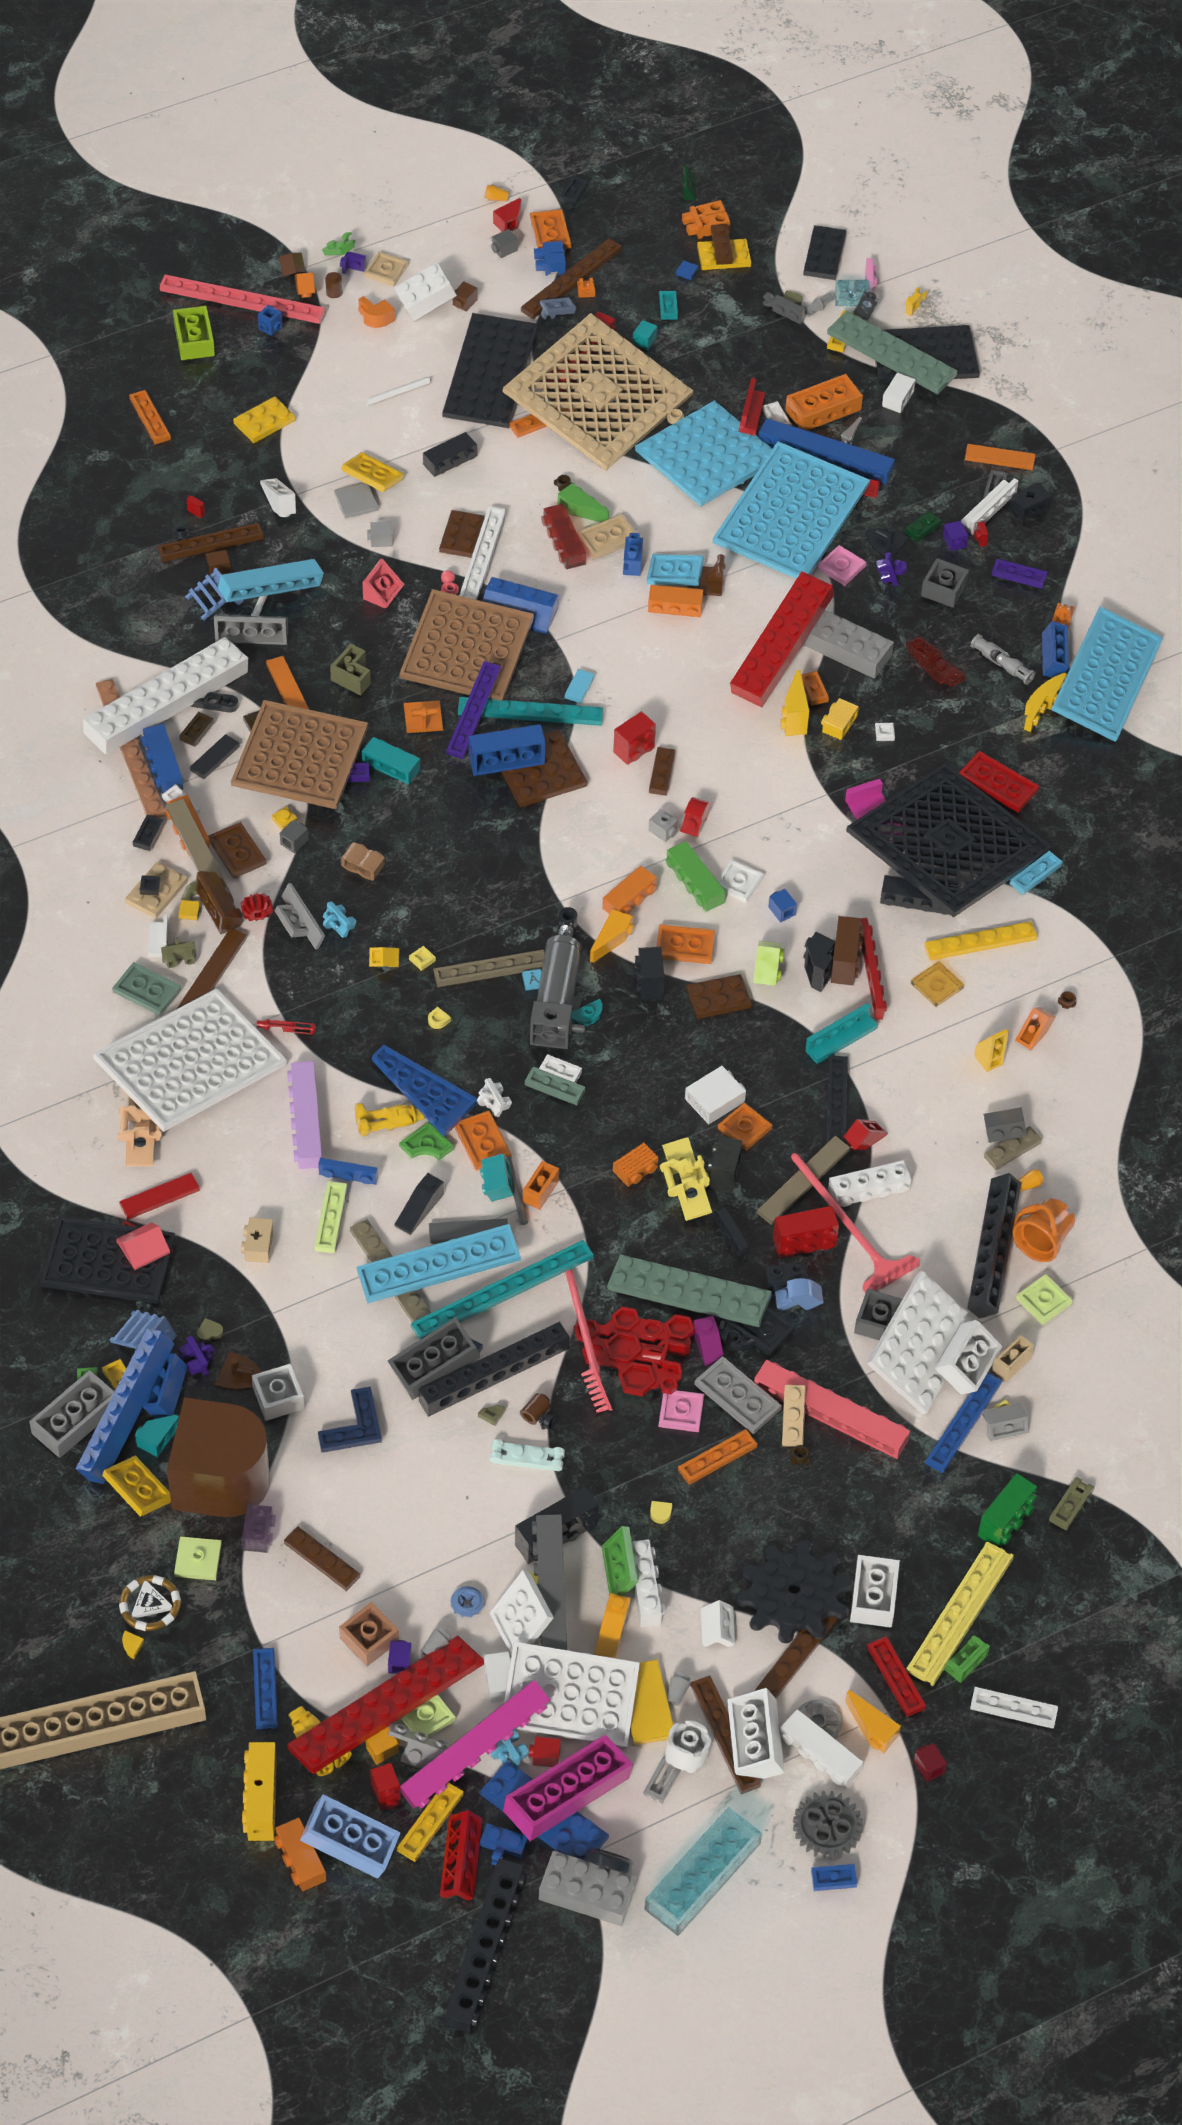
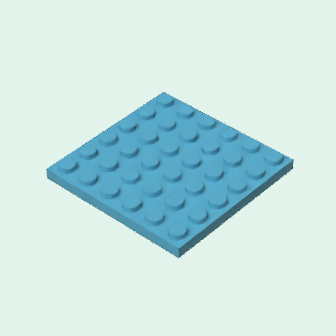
(705, 453)

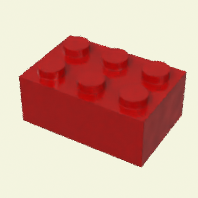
(805, 1232)

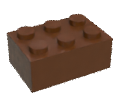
(847, 950)

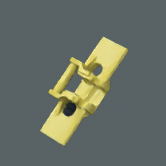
(693, 1177)

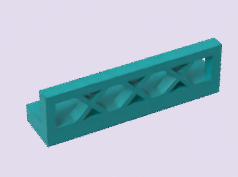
(840, 1034)

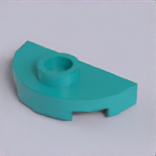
(588, 1014)

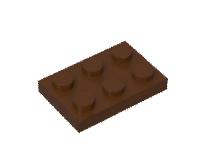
(461, 533)
(237, 850)
(718, 996)

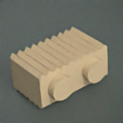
(1012, 1358)

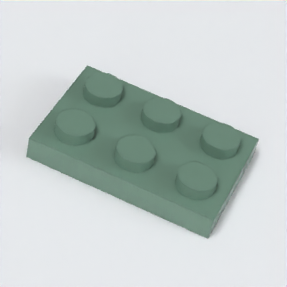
(146, 988)

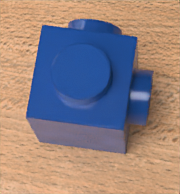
(270, 320)

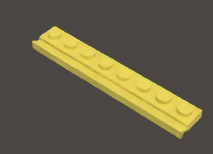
(960, 1613)

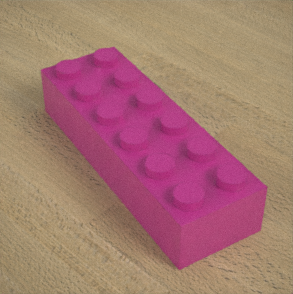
(567, 1787)

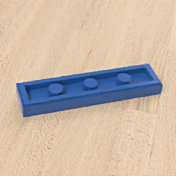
(265, 1688)

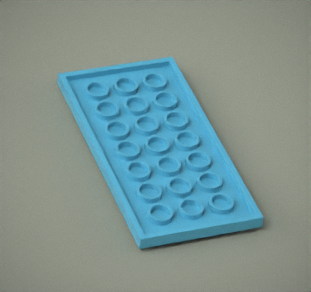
(1107, 673)

